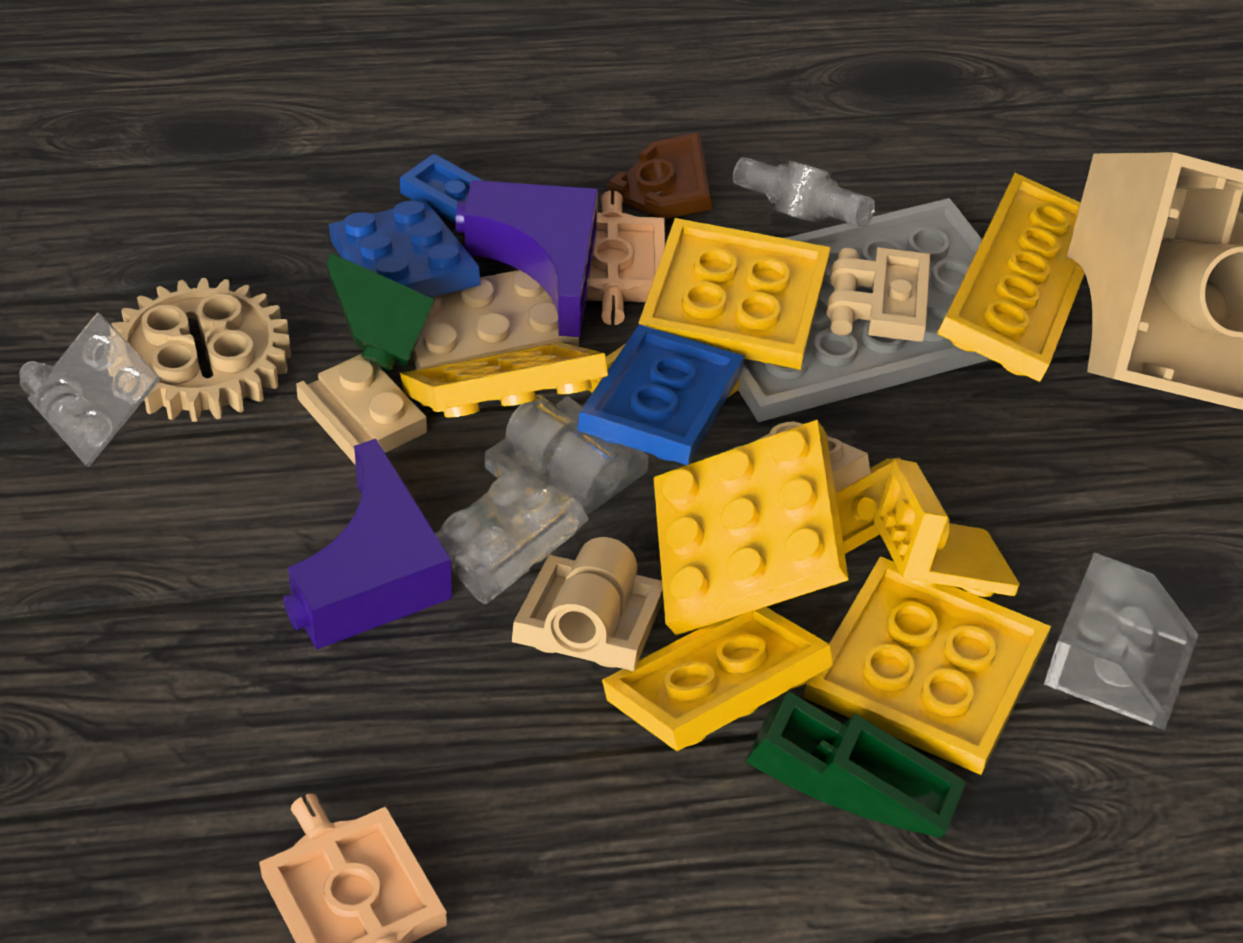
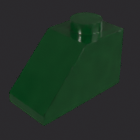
(380, 313)

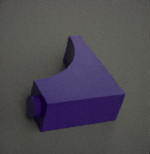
(539, 231)
(378, 565)

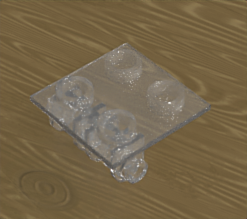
(90, 388)

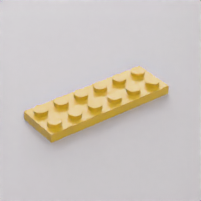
(1019, 281)

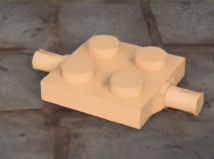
(623, 258)
(351, 881)

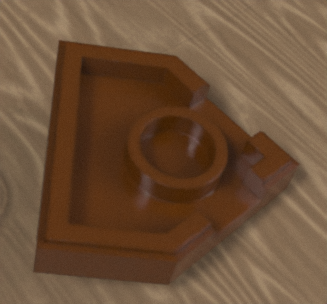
(667, 179)

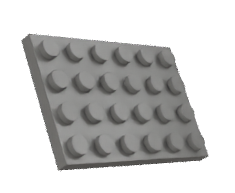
(862, 363)

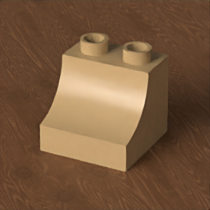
(1164, 273)

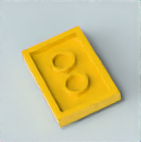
(717, 675)

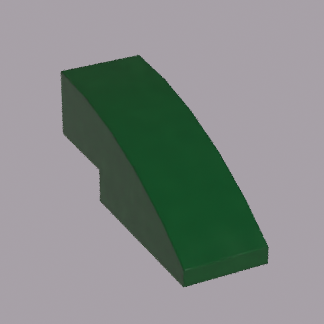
(855, 768)

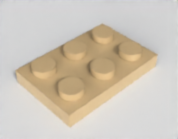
(493, 318)

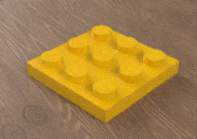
(738, 291)
(504, 377)
(748, 528)
(930, 665)

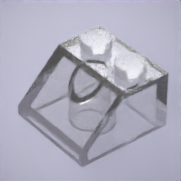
(1123, 643)

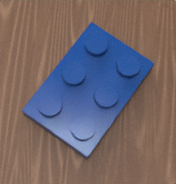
(407, 247)
(661, 394)

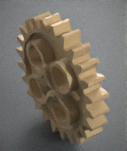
(239, 339)

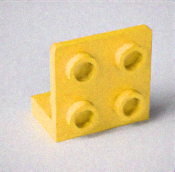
(931, 548)

